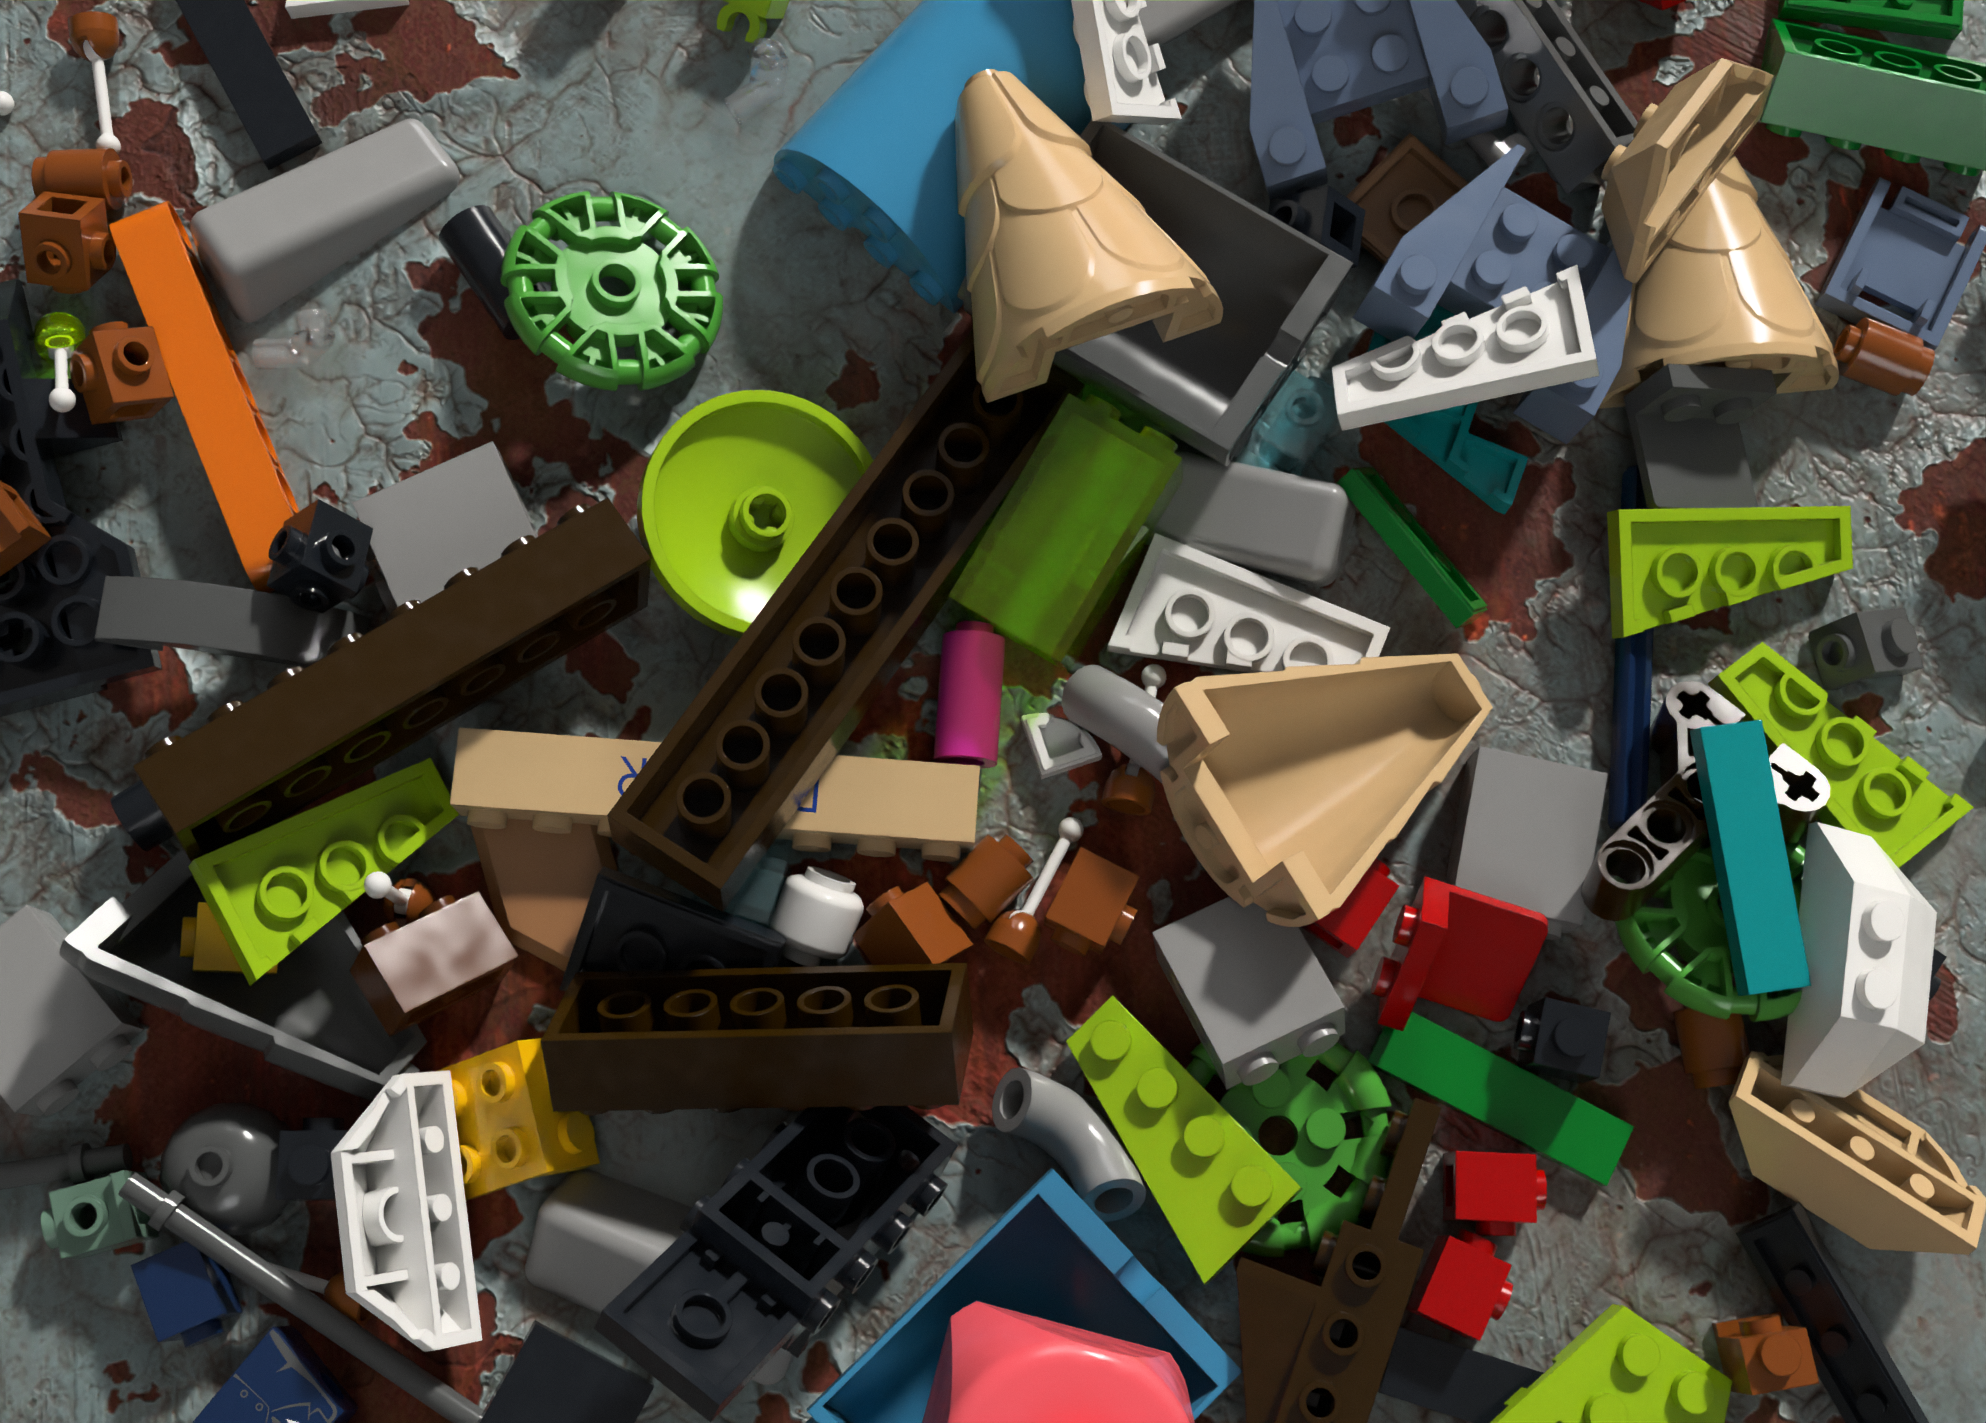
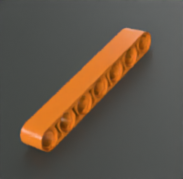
(207, 383)

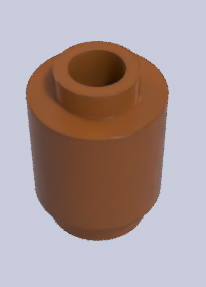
(84, 173)
(1883, 357)
(987, 880)
(1711, 1047)

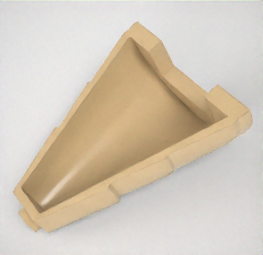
(1056, 242)
(1724, 300)
(1310, 770)

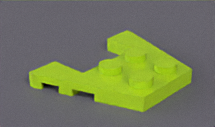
(1622, 1374)

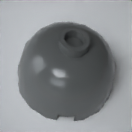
(227, 1166)

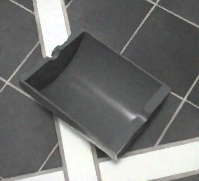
(1272, 294)

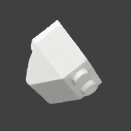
(1867, 965)
(408, 1214)

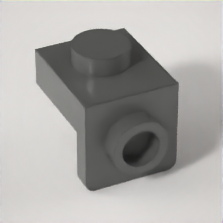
(1865, 647)

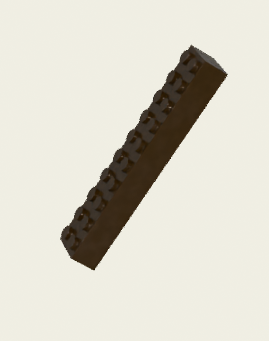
(832, 633)

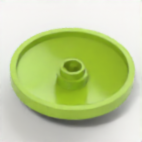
(741, 499)

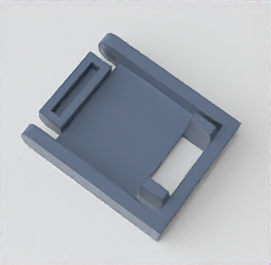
(1905, 260)

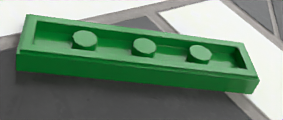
(1502, 1097)

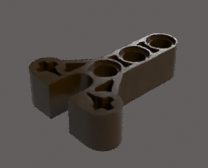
(1680, 818)

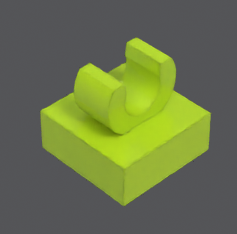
(756, 12)

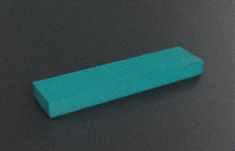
(1750, 858)

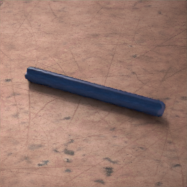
(1630, 700)

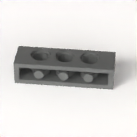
(1568, 86)

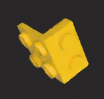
(510, 1122)

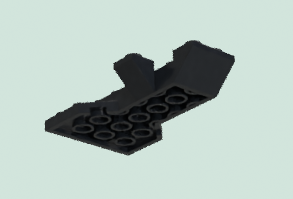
(65, 578)

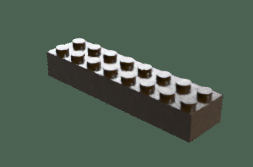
(397, 681)

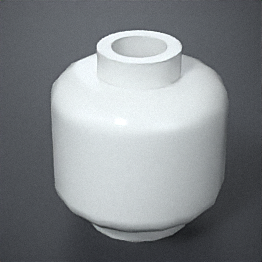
(817, 916)

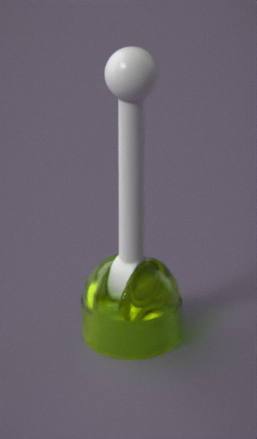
(54, 343)

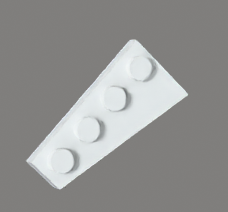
(1119, 64)
(1506, 351)
(1232, 619)

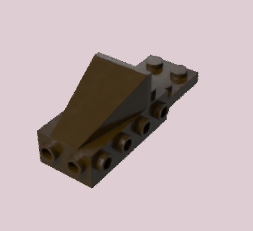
(1367, 1275)

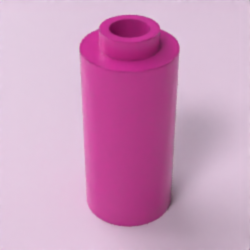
(969, 695)

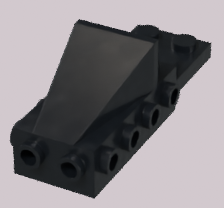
(777, 1248)

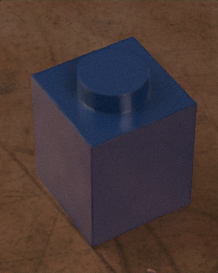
(186, 1295)

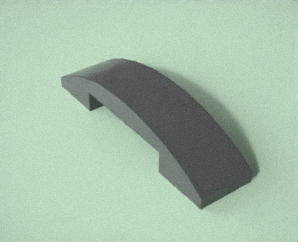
(218, 620)

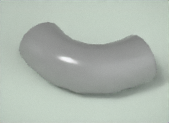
(1117, 714)
(1075, 1137)

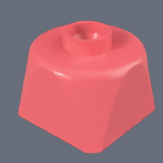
(1041, 1371)

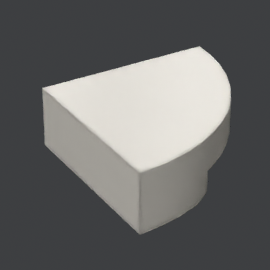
(1058, 744)

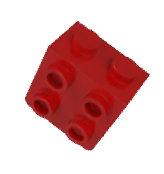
(1458, 954)

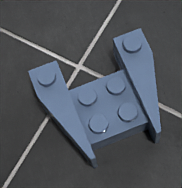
(1352, 54)
(1486, 247)

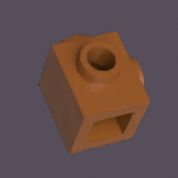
(66, 241)
(120, 373)
(1092, 905)
(911, 929)

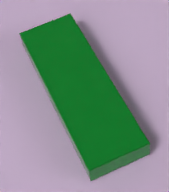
(1912, 17)
(1413, 546)

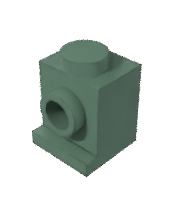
(116, 1223)

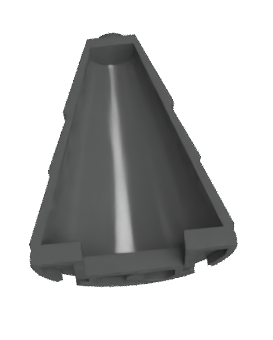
(301, 1018)

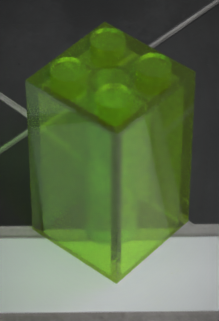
(1070, 530)

